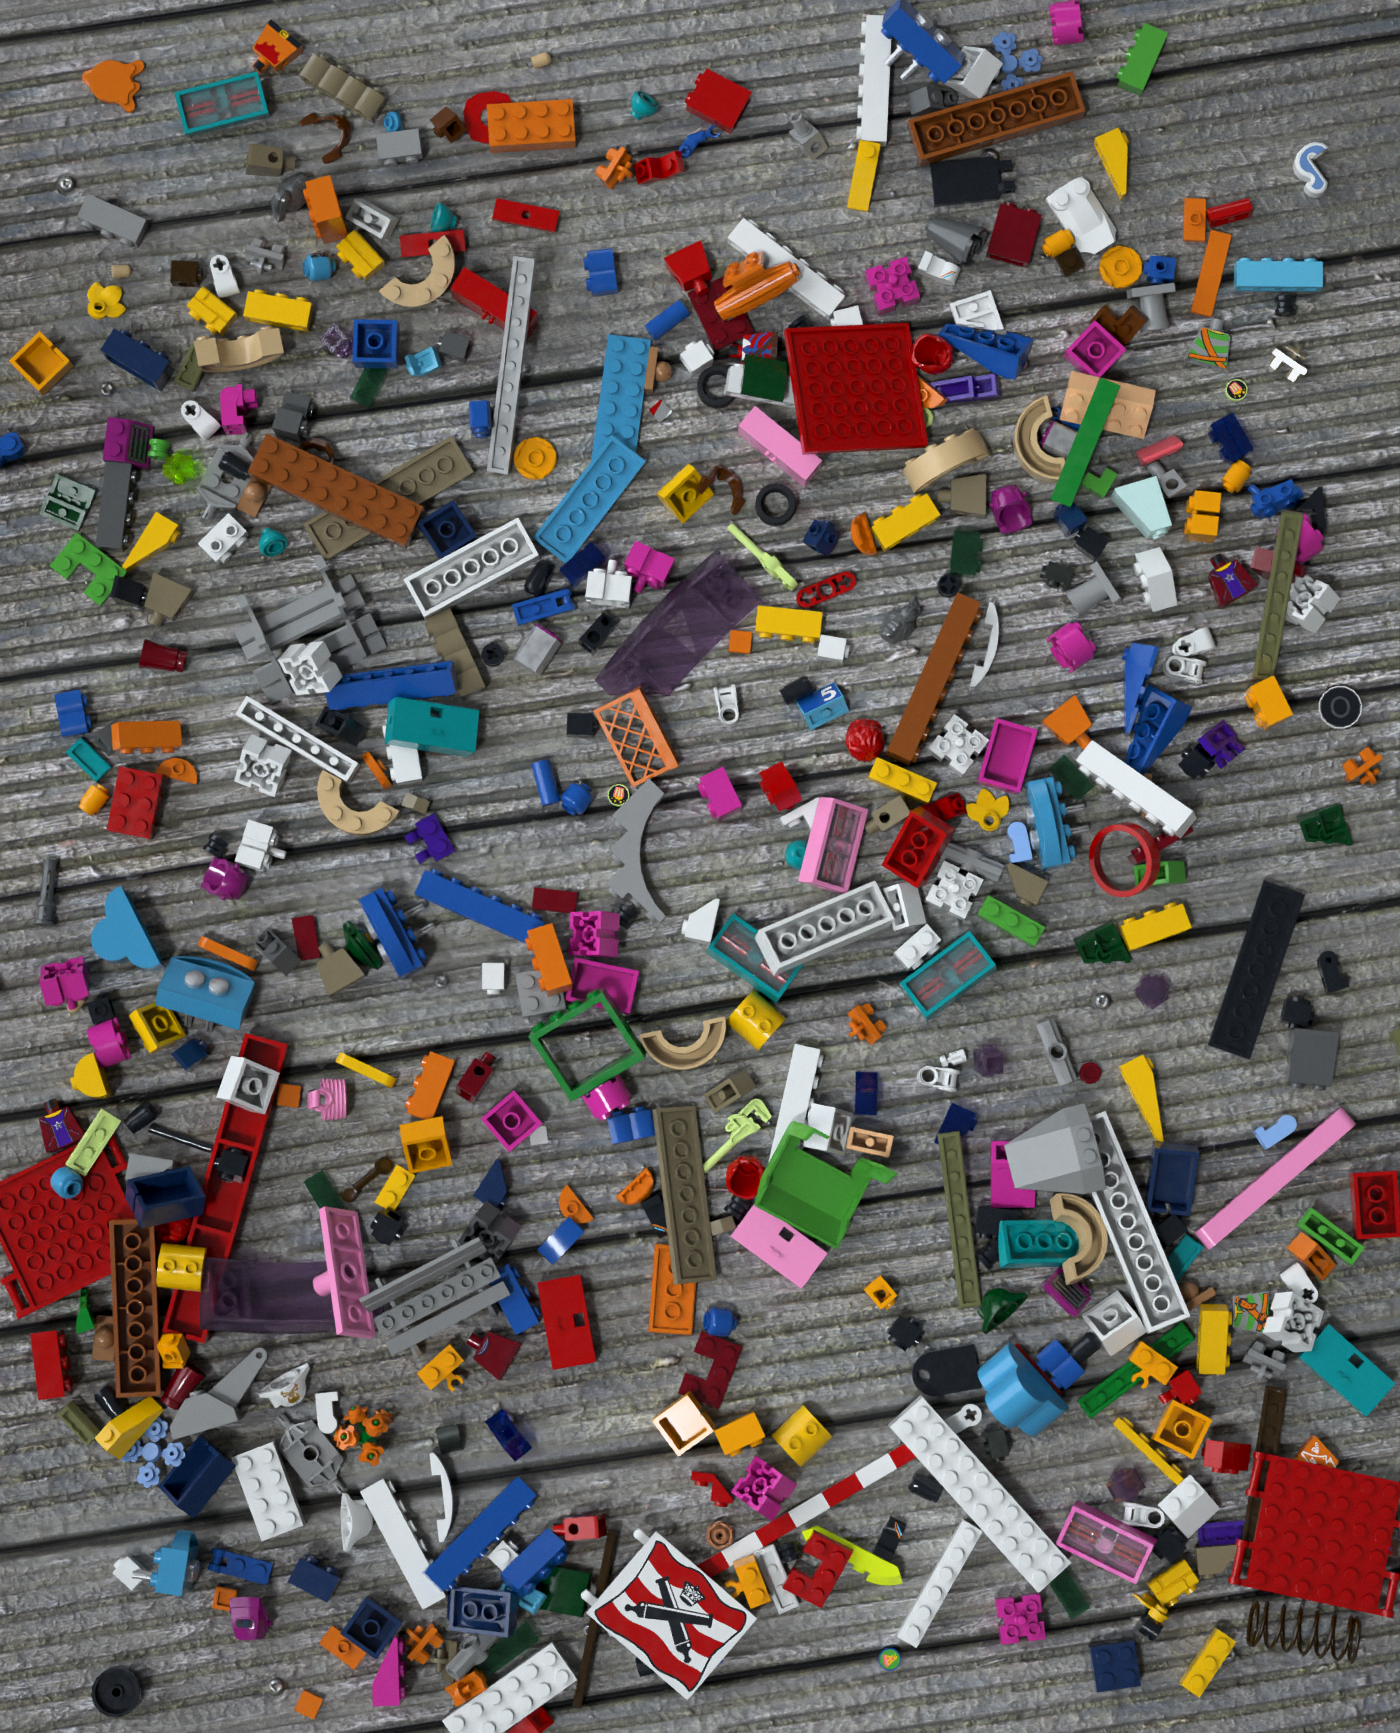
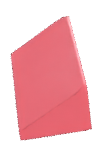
(1159, 450)

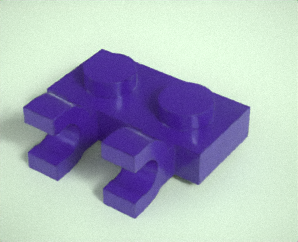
(1216, 740)
(434, 838)

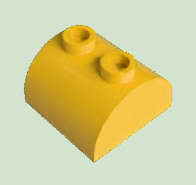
(682, 494)
(755, 1020)
(156, 1027)
(91, 1078)
(181, 1267)
(801, 1436)

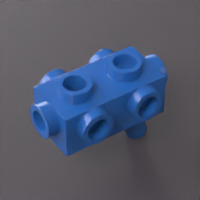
(1274, 499)

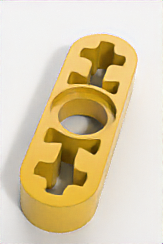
(365, 1070)

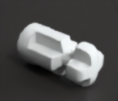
(955, 1058)

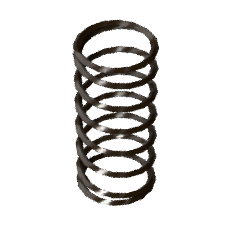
(1252, 1642)

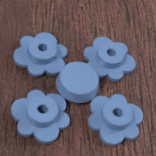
(1010, 63)
(152, 1452)

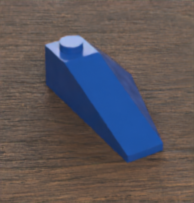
(996, 352)
(1136, 670)
(1157, 725)

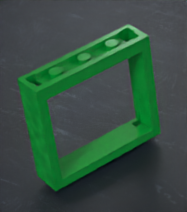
(576, 1007)

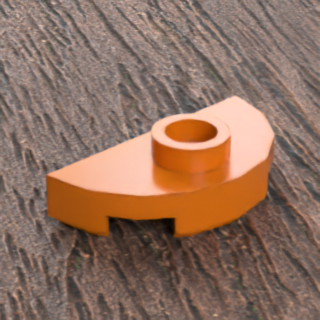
(929, 395)
(862, 535)
(377, 769)
(178, 770)
(638, 1189)
(572, 1207)

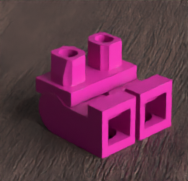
(233, 405)

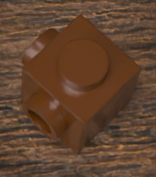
(447, 125)

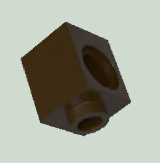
(185, 273)

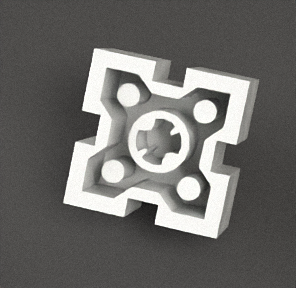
(610, 588)
(1310, 602)
(310, 668)
(958, 745)
(263, 765)
(258, 847)
(953, 890)
(1293, 1322)

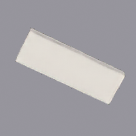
(774, 1577)

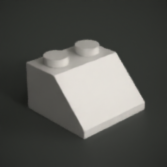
(976, 72)
(701, 923)
(831, 1122)
(1114, 1323)
(1188, 1506)

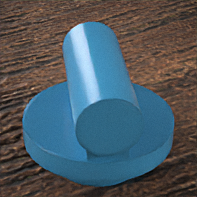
(393, 122)

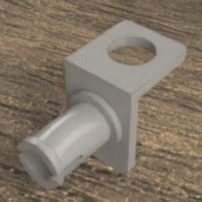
(806, 135)
(1167, 480)

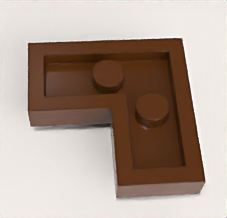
(1122, 328)

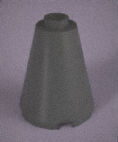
(957, 238)

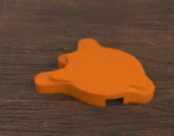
(114, 82)

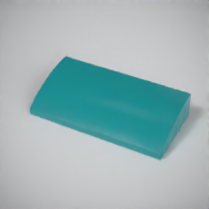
(1035, 1243)

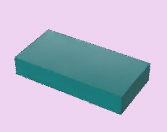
(89, 760)
(1183, 1256)

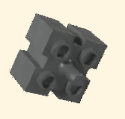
(493, 1230)

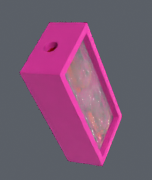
(1106, 1542)

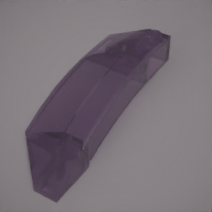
(680, 630)
(265, 1298)

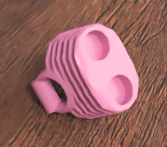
(336, 1099)

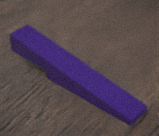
(1220, 1532)

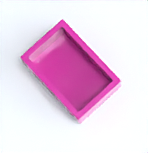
(1007, 756)
(592, 975)

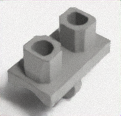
(263, 258)
(1262, 1364)

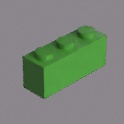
(1141, 59)
(1010, 921)
(1329, 1236)

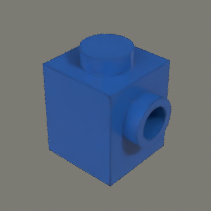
(1159, 270)

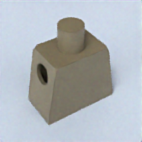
(259, 160)
(966, 496)
(166, 599)
(898, 811)
(337, 969)

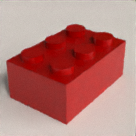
(136, 802)
(918, 847)
(1375, 1204)
(51, 1364)

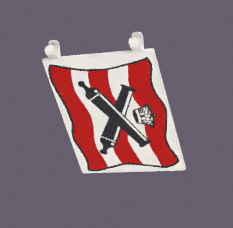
(670, 1614)

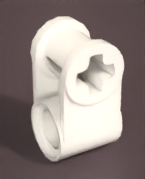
(224, 280)
(202, 421)
(1197, 643)
(1186, 669)
(727, 701)
(940, 1078)
(1297, 1280)
(1140, 1515)

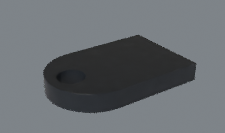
(949, 1371)

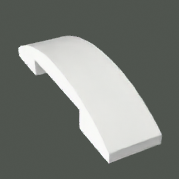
(991, 621)
(438, 1468)

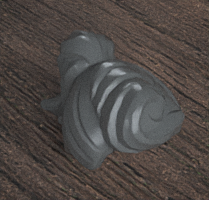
(289, 196)
(900, 622)

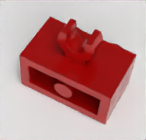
(779, 787)
(1182, 1387)
(1226, 1455)

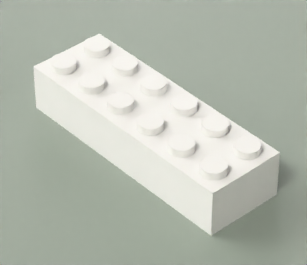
(472, 568)
(824, 928)
(514, 1694)

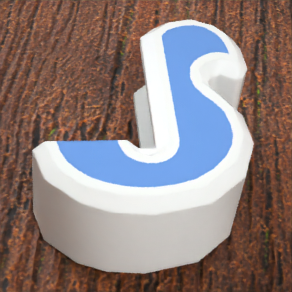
(1308, 172)

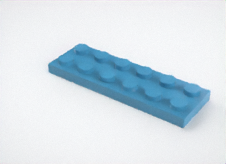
(622, 391)
(589, 499)

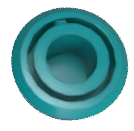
(643, 105)
(442, 218)
(272, 542)
(795, 853)

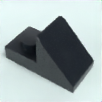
(1315, 504)

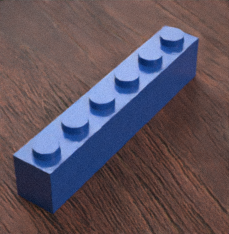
(383, 685)
(475, 906)
(479, 1534)

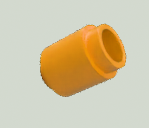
(1057, 243)
(1236, 476)
(93, 799)

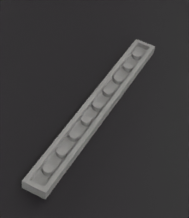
(511, 364)

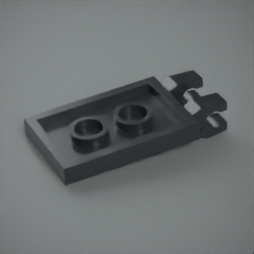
(969, 181)

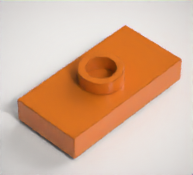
(1194, 220)
(342, 1647)

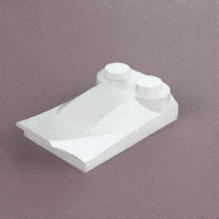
(1083, 216)

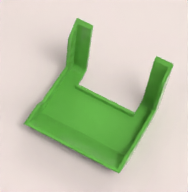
(811, 1191)

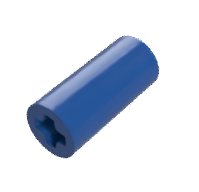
(667, 320)
(546, 782)

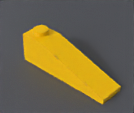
(1141, 1083)

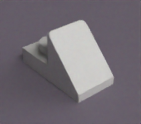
(806, 811)

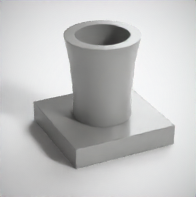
(1153, 304)
(1093, 591)

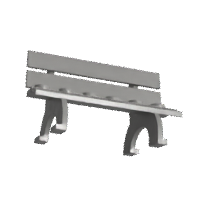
(311, 621)
(436, 1297)

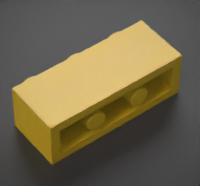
(278, 310)
(905, 521)
(788, 624)
(902, 781)
(1155, 926)
(1213, 1339)
(1207, 1662)

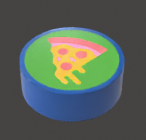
(889, 1659)

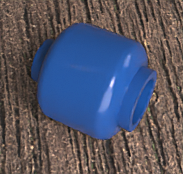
(576, 798)
(719, 1321)

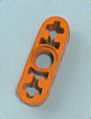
(227, 953)

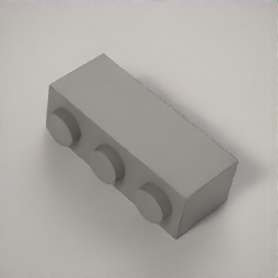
(112, 221)

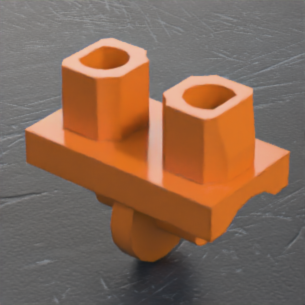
(617, 169)
(1353, 771)
(863, 1026)
(417, 1650)
(467, 1687)

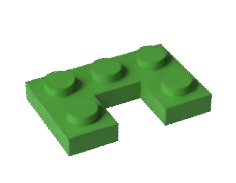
(79, 552)

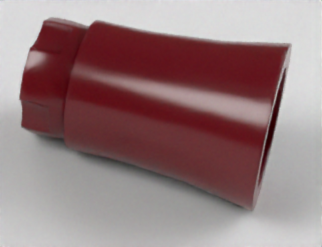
(162, 657)
(181, 1384)

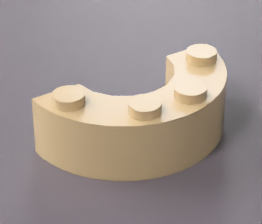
(434, 285)
(239, 354)
(1025, 444)
(945, 458)
(350, 821)
(686, 1057)
(1090, 1231)

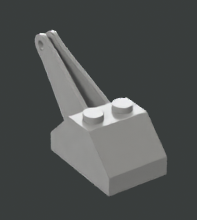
(221, 1403)

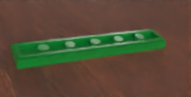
(1085, 442)
(1120, 1380)

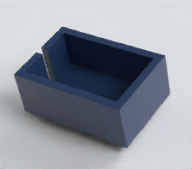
(137, 359)
(1171, 1178)
(165, 1197)
(197, 1477)

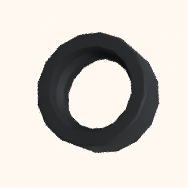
(710, 402)
(779, 488)

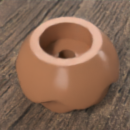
(720, 1542)

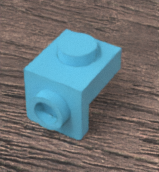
(423, 362)

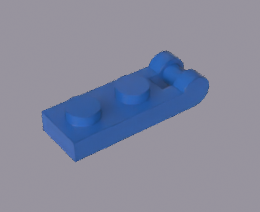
(543, 607)
(241, 1566)

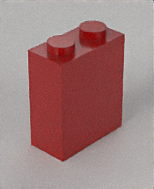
(718, 100)

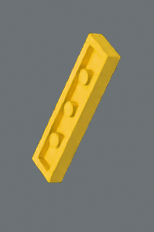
(1154, 1456)

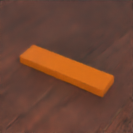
(1210, 273)

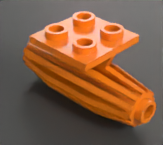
(753, 284)

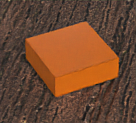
(740, 642)
(289, 1095)
(222, 1597)
(308, 1704)

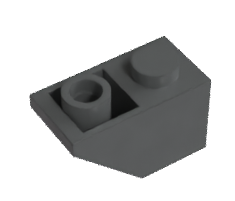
(931, 100)
(277, 951)

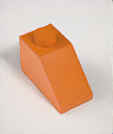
(1311, 1256)

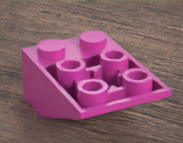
(1001, 1183)
(387, 1685)

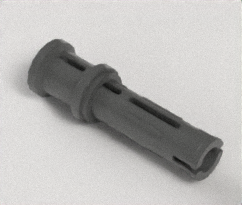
(49, 904)

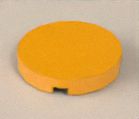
(1120, 267)
(535, 458)

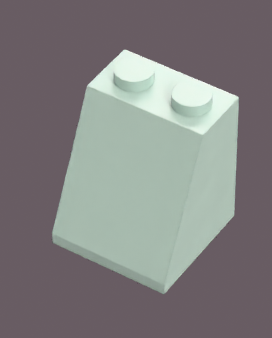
(1144, 507)

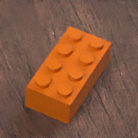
(531, 126)
(325, 209)

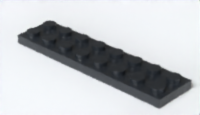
(1256, 970)

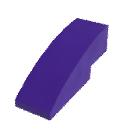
(969, 388)

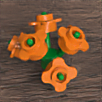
(374, 1427)

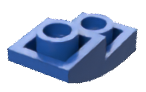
(560, 1240)

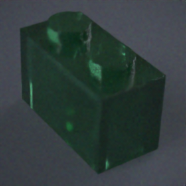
(965, 553)

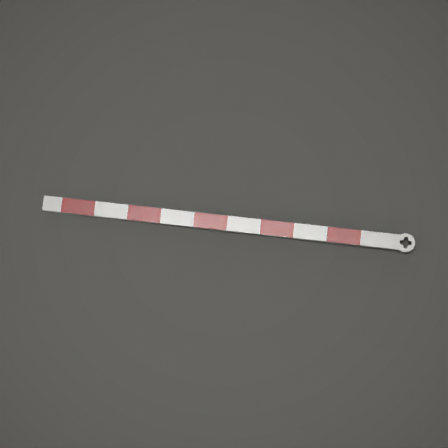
(824, 1500)

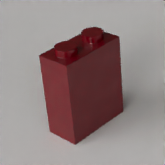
(1013, 235)

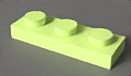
(93, 1142)

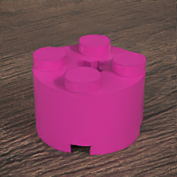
(1068, 22)
(1309, 541)
(1071, 646)
(109, 1043)
(607, 1097)

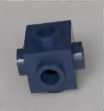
(821, 537)

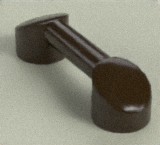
(351, 1192)

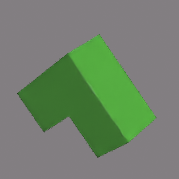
(1099, 486)

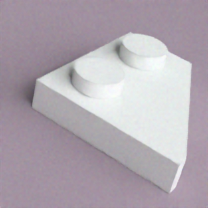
(977, 312)

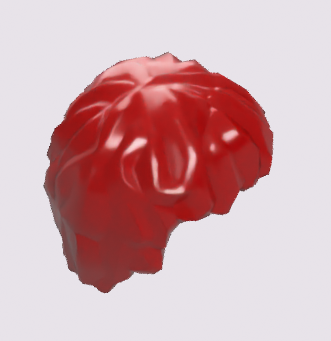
(932, 354)
(865, 739)
(744, 1176)
(174, 1231)

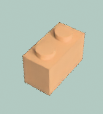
(869, 1142)

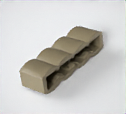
(343, 88)
(453, 647)

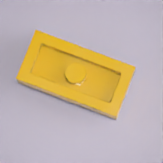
(395, 1188)

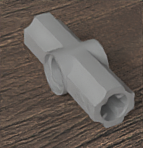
(972, 862)
(1061, 1066)
(473, 1652)

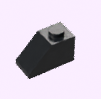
(128, 592)
(341, 726)
(989, 1219)

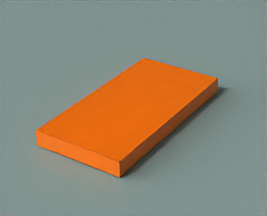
(670, 1304)

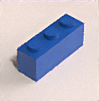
(516, 1305)
(535, 1563)

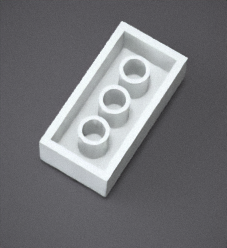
(268, 1491)

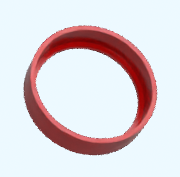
(1151, 853)

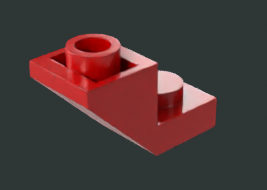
(657, 169)
(947, 807)
(719, 1493)
(533, 1723)

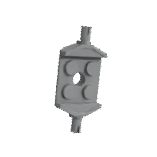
(213, 490)
(327, 1461)

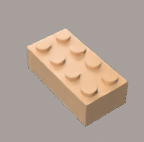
(1129, 410)

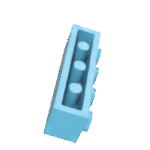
(1278, 275)

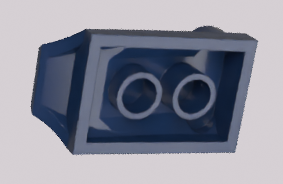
(482, 1611)

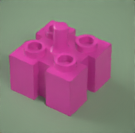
(892, 286)
(648, 566)
(594, 934)
(65, 981)
(764, 1488)
(1020, 1618)

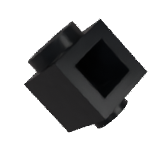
(1196, 761)
(1296, 1013)
(232, 1165)
(387, 1226)
(905, 1333)
(1169, 1544)

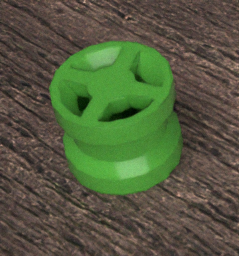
(158, 449)

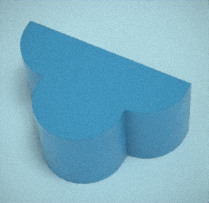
(123, 935)
(1018, 1392)

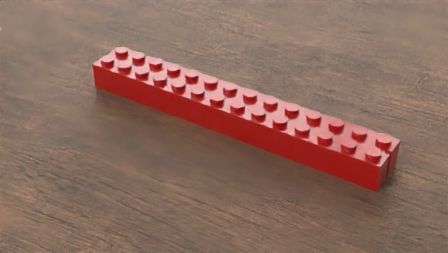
(224, 1200)

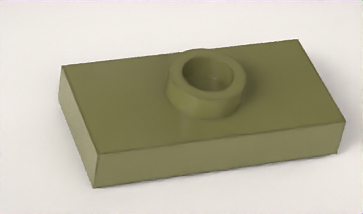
(189, 372)
(79, 1423)

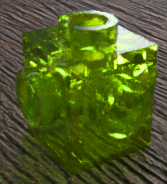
(186, 470)

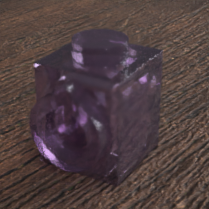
(338, 341)
(1152, 991)
(988, 1060)
(1125, 1485)

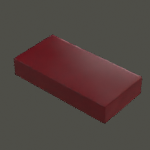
(554, 900)
(306, 937)

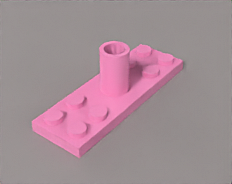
(345, 1273)

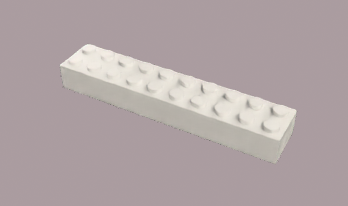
(1134, 1236)
(979, 1494)

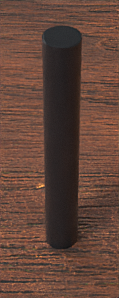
(180, 1138)

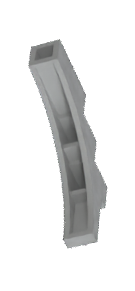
(629, 879)

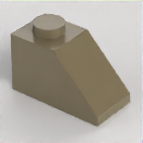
(1026, 885)
(730, 1091)
(1213, 1559)

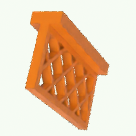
(653, 727)

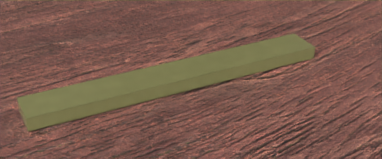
(1277, 594)
(959, 1219)

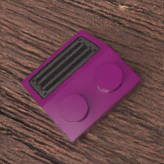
(127, 442)
(1070, 1297)

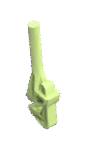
(770, 564)
(741, 1128)

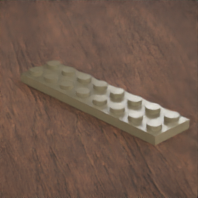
(414, 480)
(684, 1195)

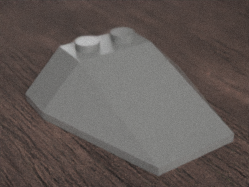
(1058, 1155)

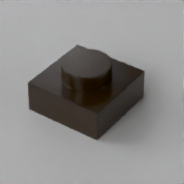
(1069, 262)

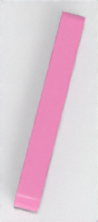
(1275, 1178)

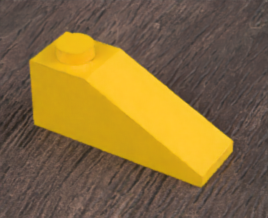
(1113, 153)
(863, 176)
(156, 538)
(128, 1427)

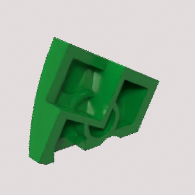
(85, 1319)

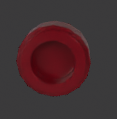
(1090, 1073)

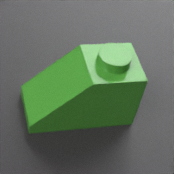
(1169, 874)

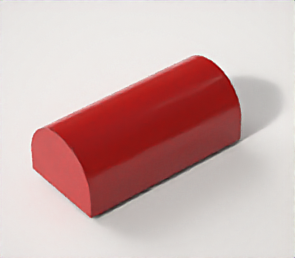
(1229, 212)

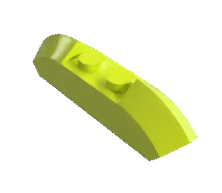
(880, 1570)

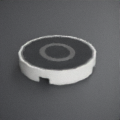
(1339, 707)

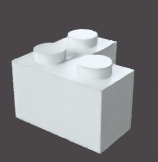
(1156, 578)

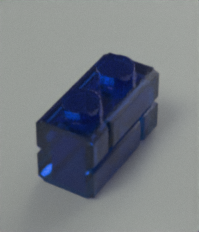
(1230, 439)
(578, 566)

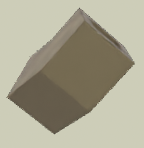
(415, 803)
(722, 1225)

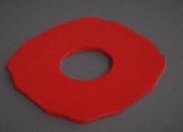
(472, 112)

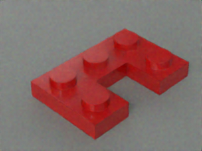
(833, 1561)

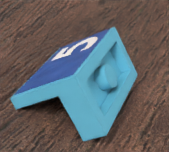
(823, 706)

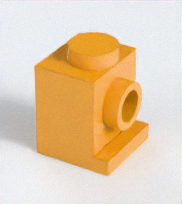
(880, 1284)
(173, 1350)

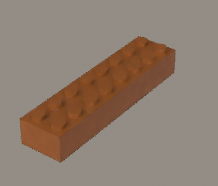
(996, 118)
(336, 491)
(931, 683)
(135, 1309)

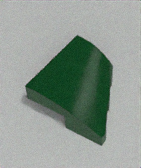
(1325, 826)
(1102, 945)

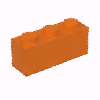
(146, 736)
(548, 960)
(430, 1086)

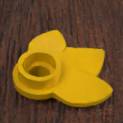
(105, 298)
(986, 807)
(1156, 1610)

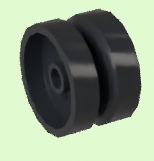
(129, 1684)

